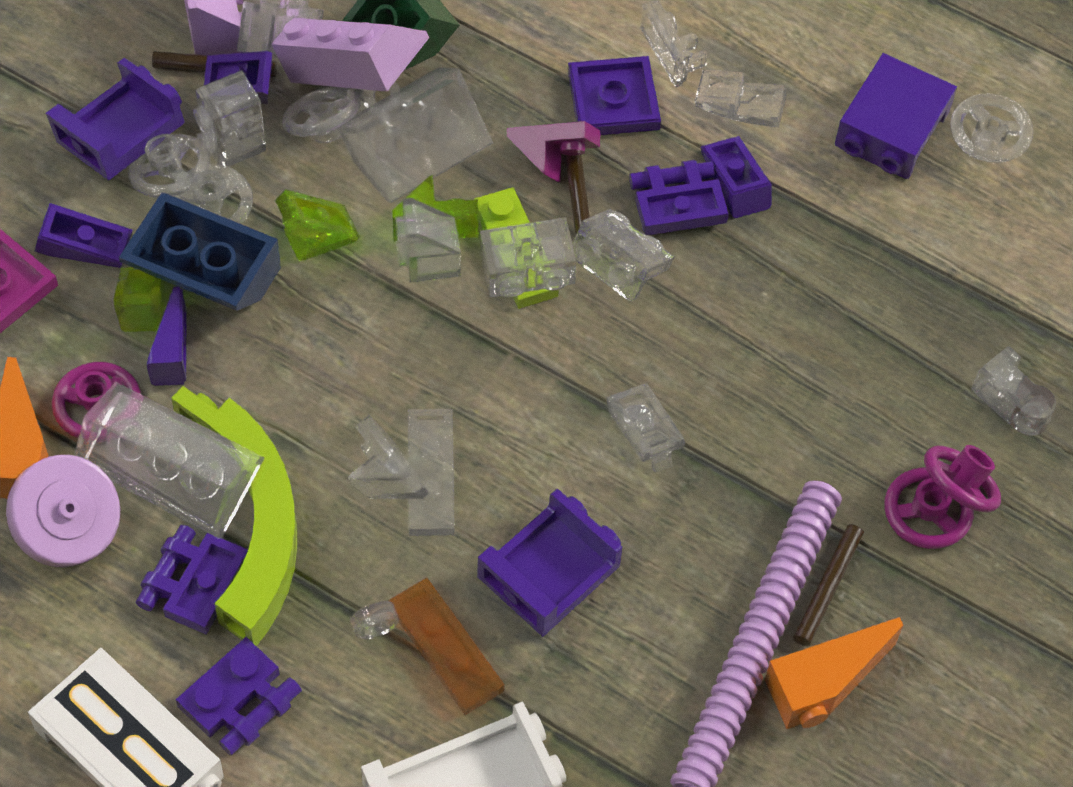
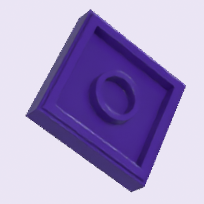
(615, 94)

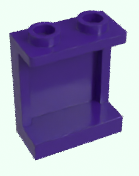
(894, 115)
(119, 122)
(551, 563)

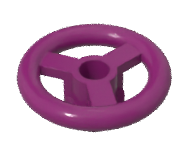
(89, 380)
(964, 476)
(926, 491)

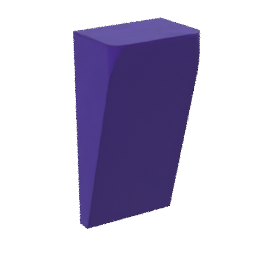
(740, 177)
(81, 237)
(169, 350)

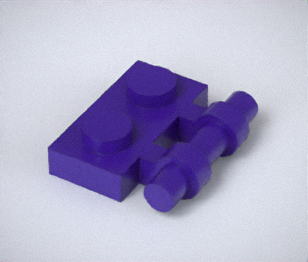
(679, 206)
(206, 578)
(229, 687)

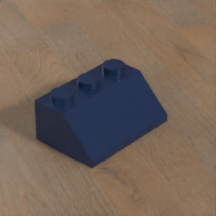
(203, 253)

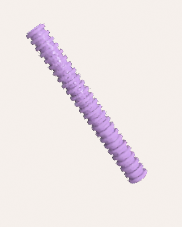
(757, 637)

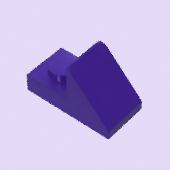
(255, 66)

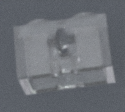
(230, 119)
(528, 257)

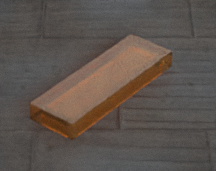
(447, 646)

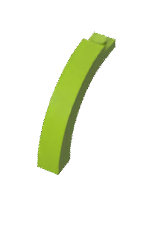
(267, 571)

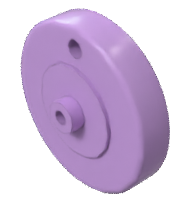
(63, 511)

